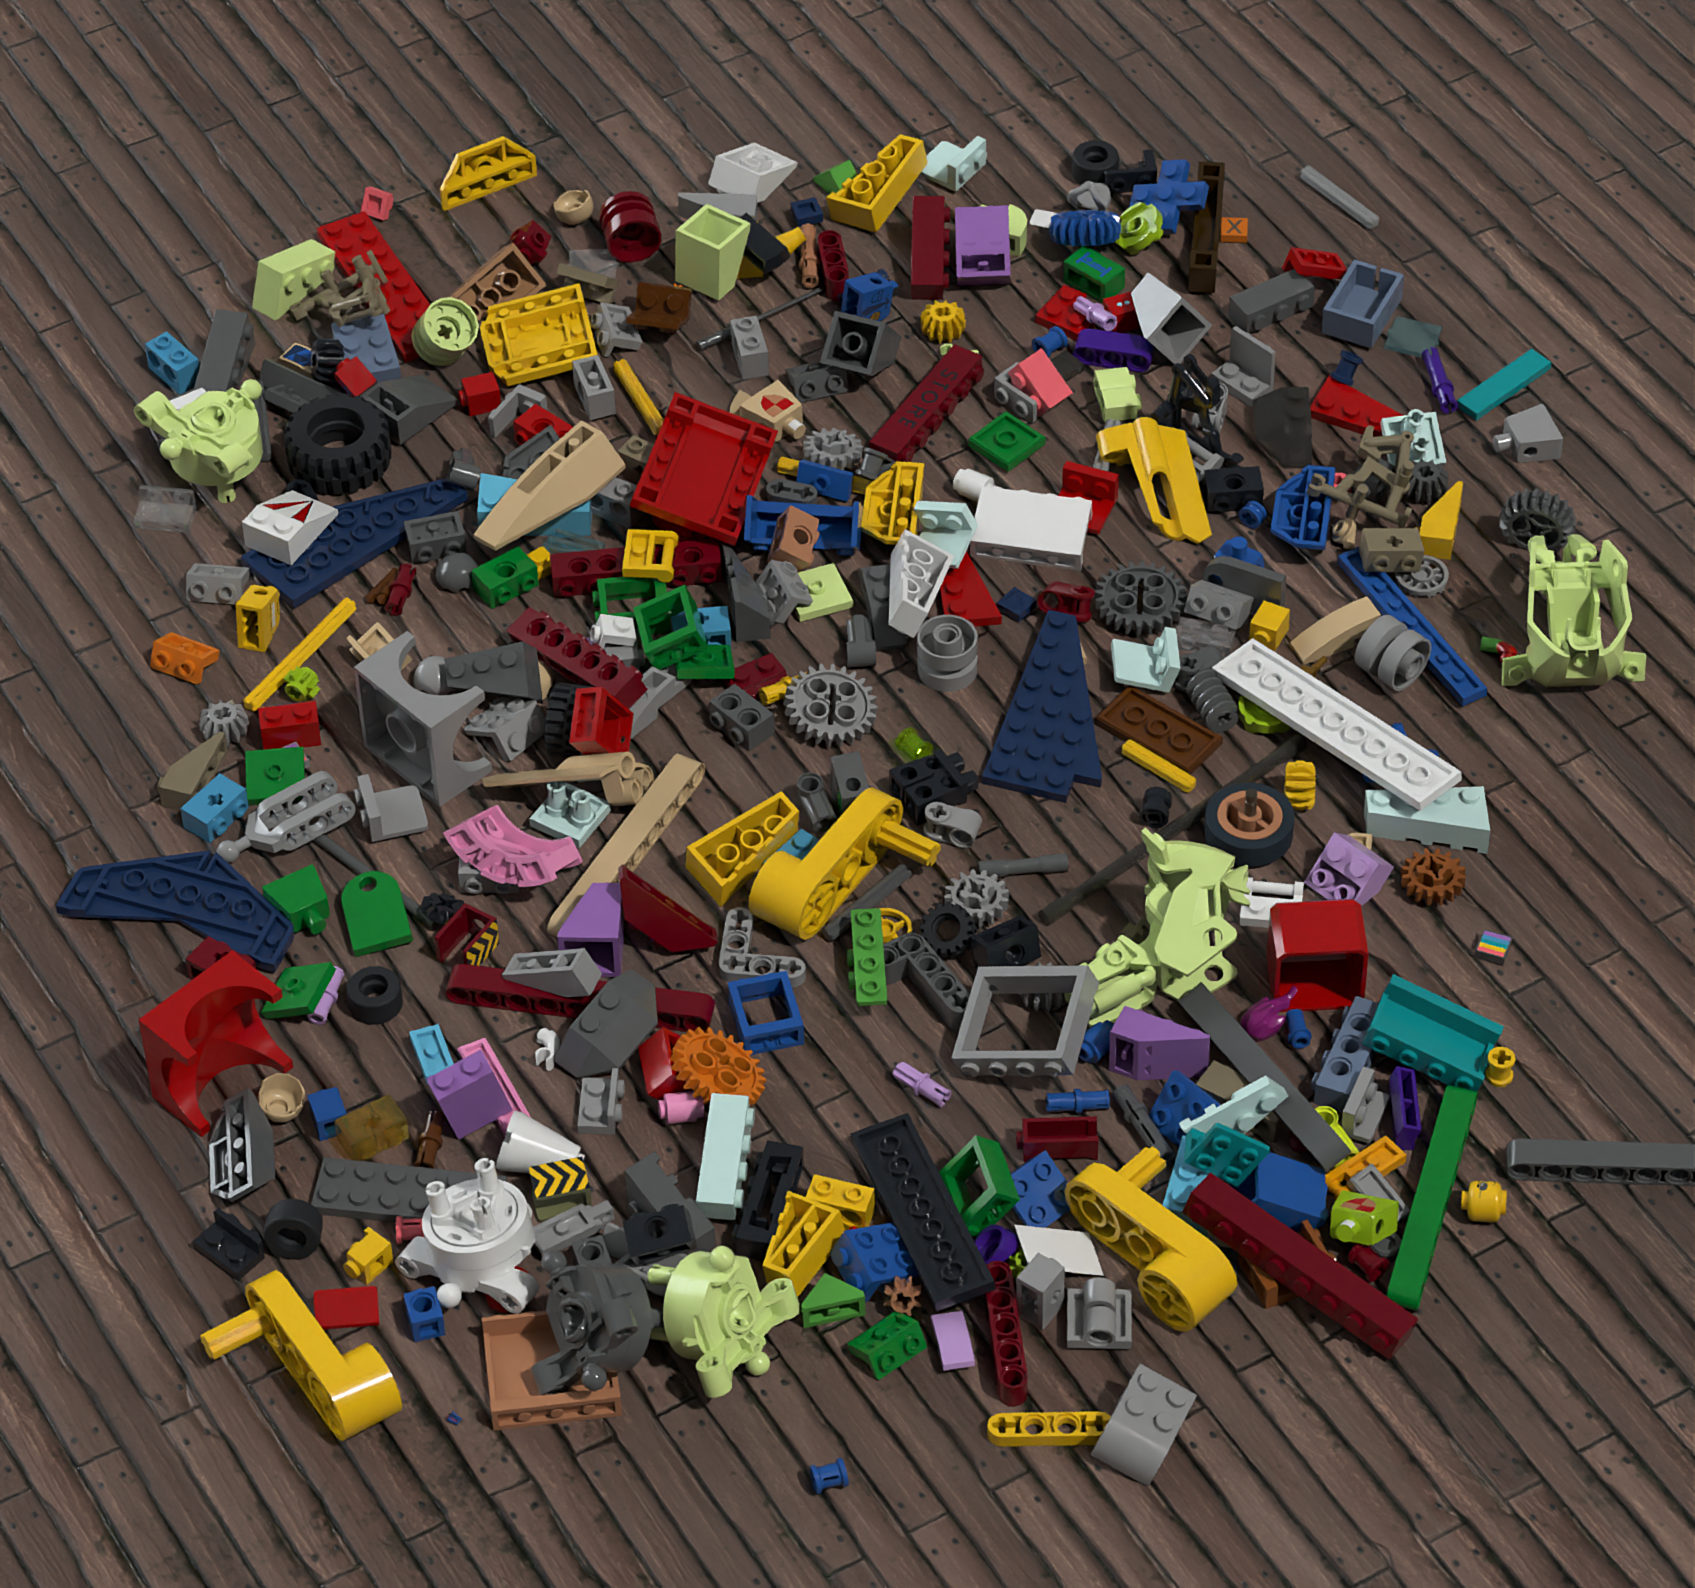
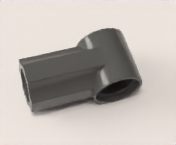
(463, 469)
(860, 646)
(814, 802)

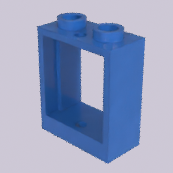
(757, 1037)

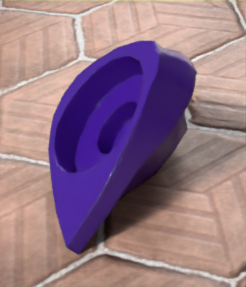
(996, 1243)

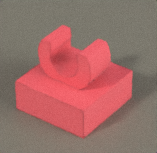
(377, 203)

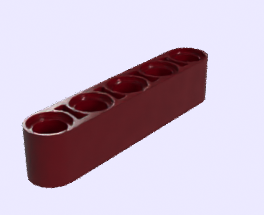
(1006, 1336)

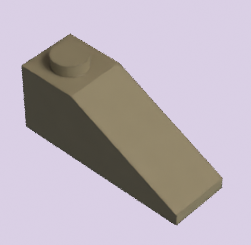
(192, 772)
(1221, 1082)

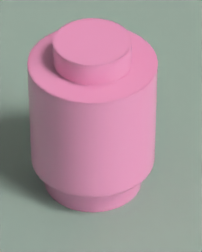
(680, 1107)

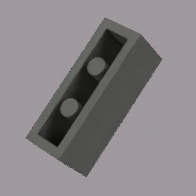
(1271, 301)

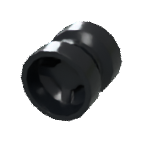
(1156, 807)

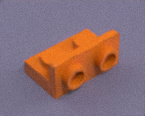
(182, 657)

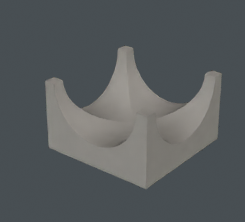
(413, 728)

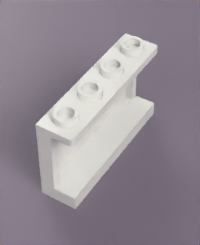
(1031, 528)

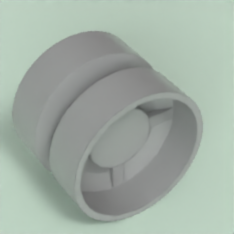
(1392, 652)
(947, 653)

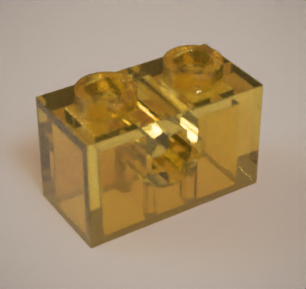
(372, 1128)

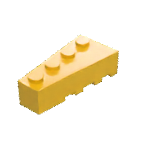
(738, 848)

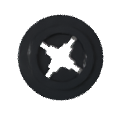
(440, 907)

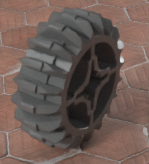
(1537, 515)

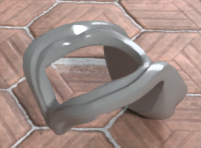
(1090, 196)

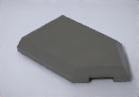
(524, 456)

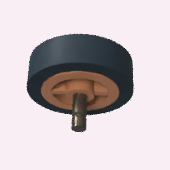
(1250, 823)

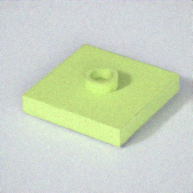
(826, 590)

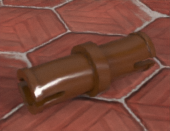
(430, 1140)

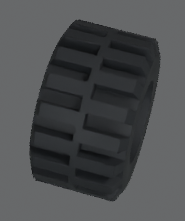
(560, 720)

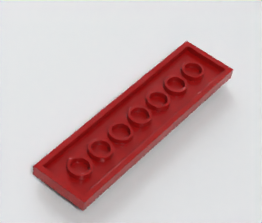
(406, 302)

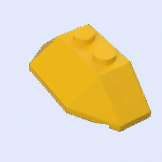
(485, 171)
(891, 502)

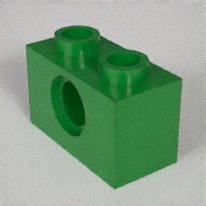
(505, 577)

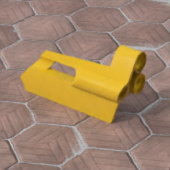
(1164, 452)

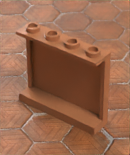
(511, 1349)

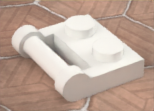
(1258, 911)

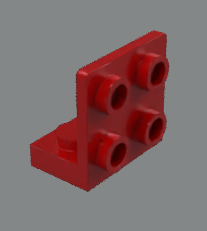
(1092, 485)

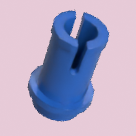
(1298, 1034)

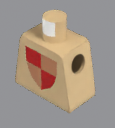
(775, 409)

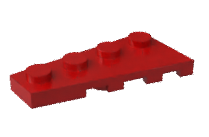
(1349, 408)

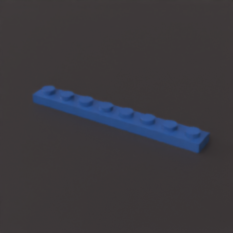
(1392, 601)

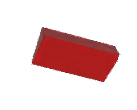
(347, 1307)

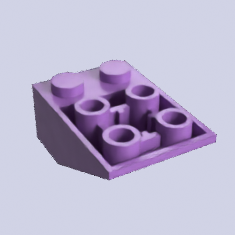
(982, 245)
(1154, 1047)

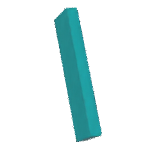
(1504, 384)

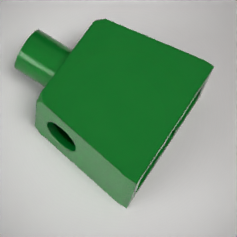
(300, 899)

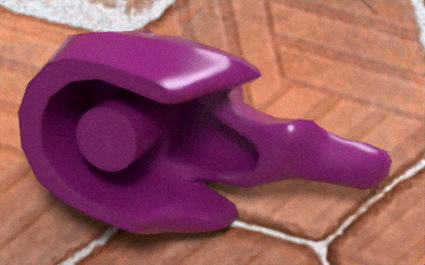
(1262, 1018)

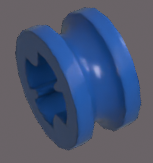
(1252, 514)

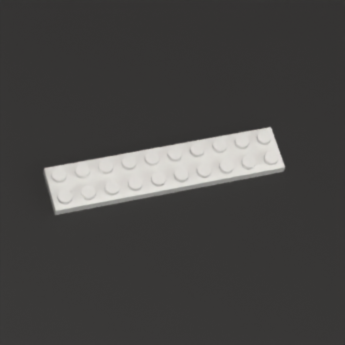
(1337, 724)

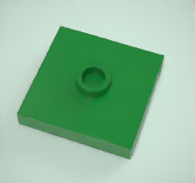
(1006, 441)
(708, 664)
(272, 771)
(301, 990)

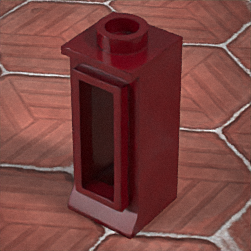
(1059, 1137)

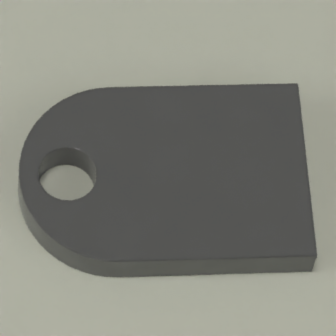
(1247, 579)

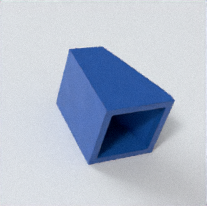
(1288, 1191)

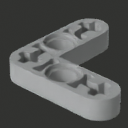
(741, 958)

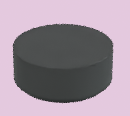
(1388, 1247)

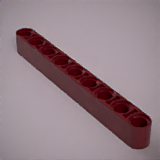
(487, 988)

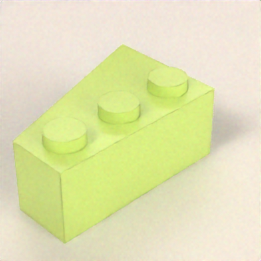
(290, 277)

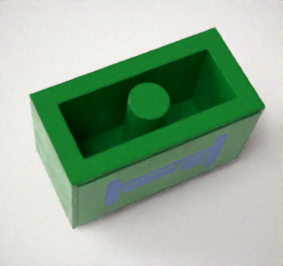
(1094, 274)

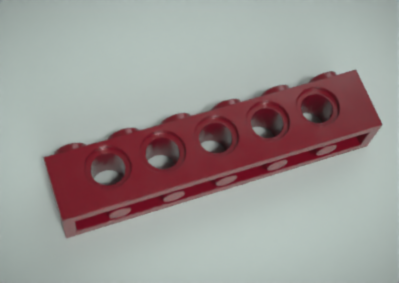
(578, 571)
(576, 658)

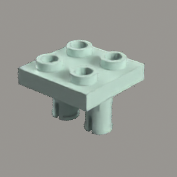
(1427, 438)
(569, 813)

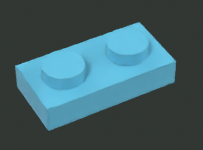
(430, 1050)

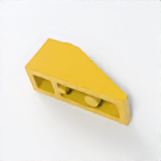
(1440, 524)

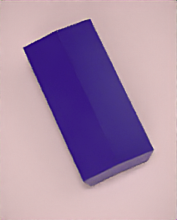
(1404, 1107)

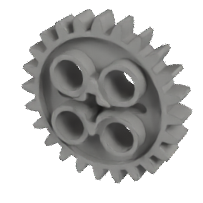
(851, 700)

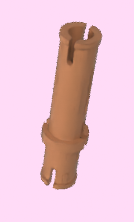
(809, 262)

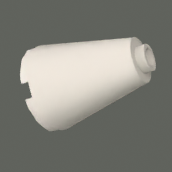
(532, 1144)

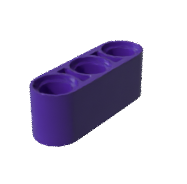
(1113, 350)

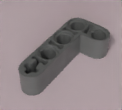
(915, 959)

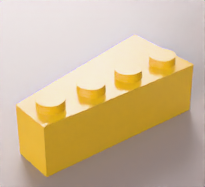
(880, 185)

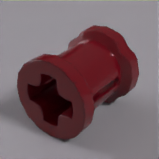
(1368, 1261)

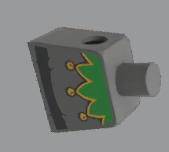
(842, 769)

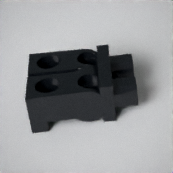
(930, 781)

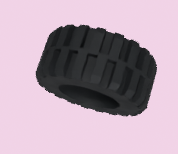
(331, 421)

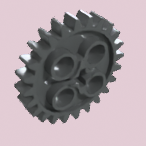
(1118, 597)

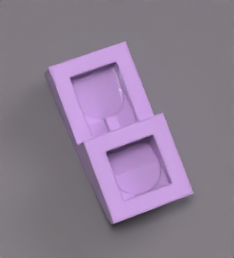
(952, 1340)

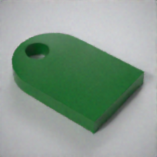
(376, 916)

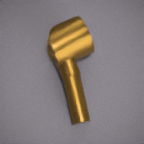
(1314, 668)

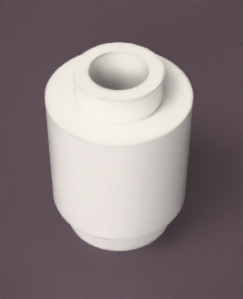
(969, 483)

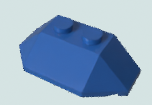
(1300, 517)

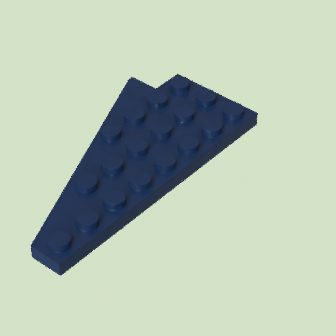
(353, 539)
(1049, 725)

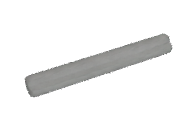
(1339, 197)

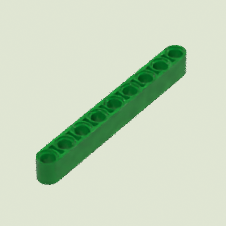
(1432, 1197)

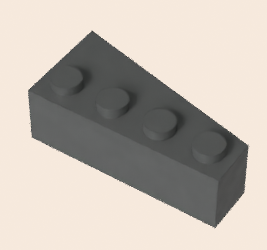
(227, 350)

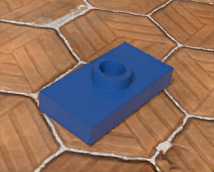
(826, 479)

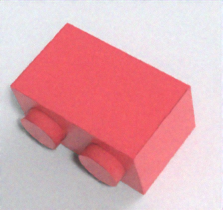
(1040, 381)

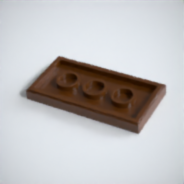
(1159, 729)

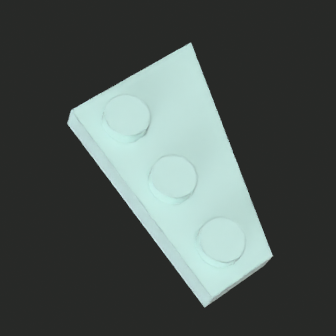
(1243, 1110)

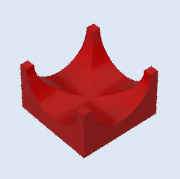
(206, 1031)

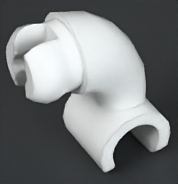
(552, 1044)

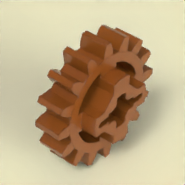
(1433, 876)

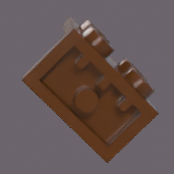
(661, 307)

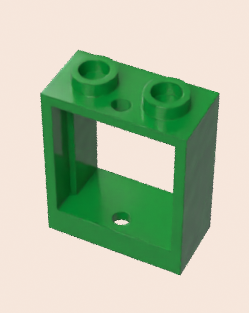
(629, 588)
(689, 639)
(1001, 1189)

